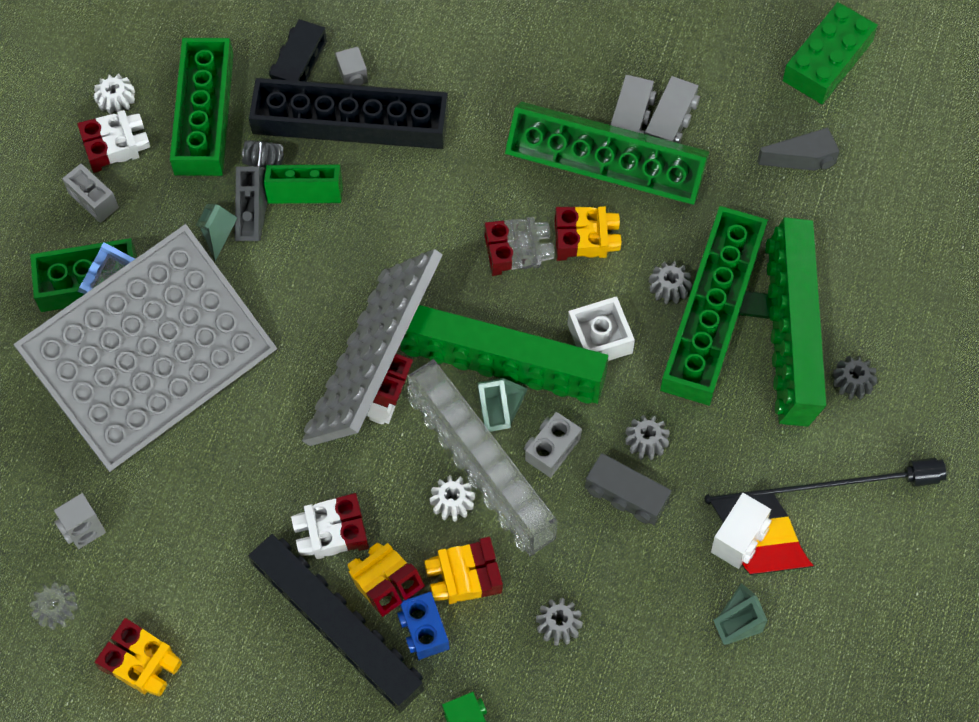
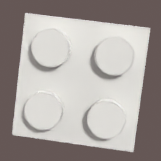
(602, 328)
(740, 531)

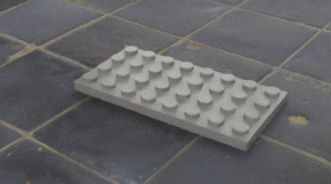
(371, 349)

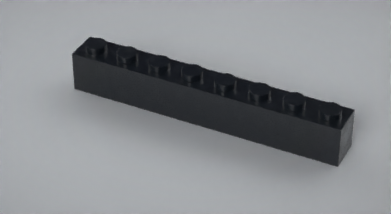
(336, 623)

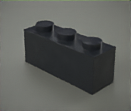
(300, 52)

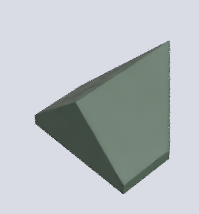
(216, 226)
(499, 402)
(741, 617)

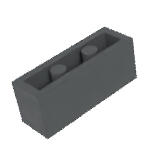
(627, 489)

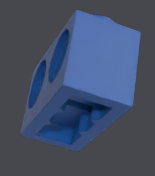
(427, 625)

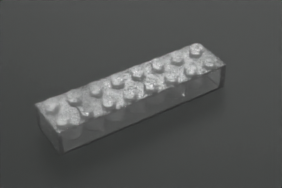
(481, 458)

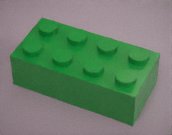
(829, 53)
(61, 272)

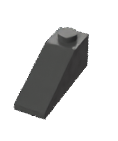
(803, 152)
(250, 203)

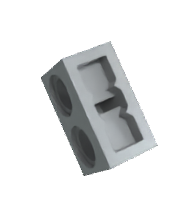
(90, 193)
(557, 446)
(78, 522)

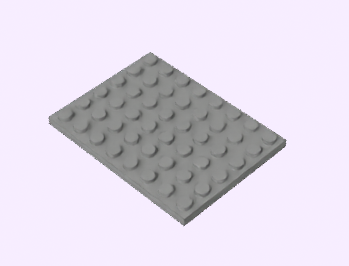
(145, 347)

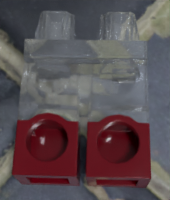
(517, 244)

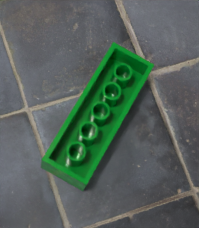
(202, 107)

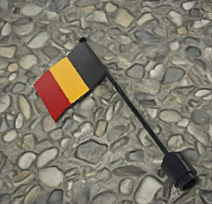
(780, 546)

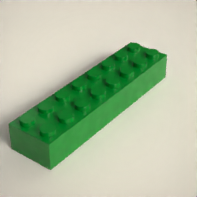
(606, 152)
(713, 306)
(795, 323)
(506, 354)

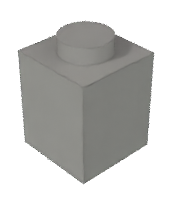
(351, 67)

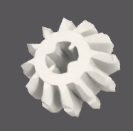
(114, 94)
(449, 506)

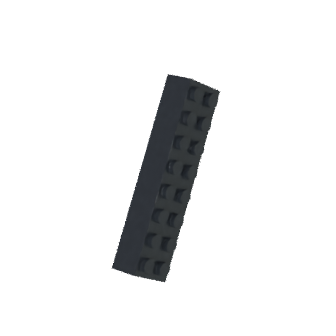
(349, 113)

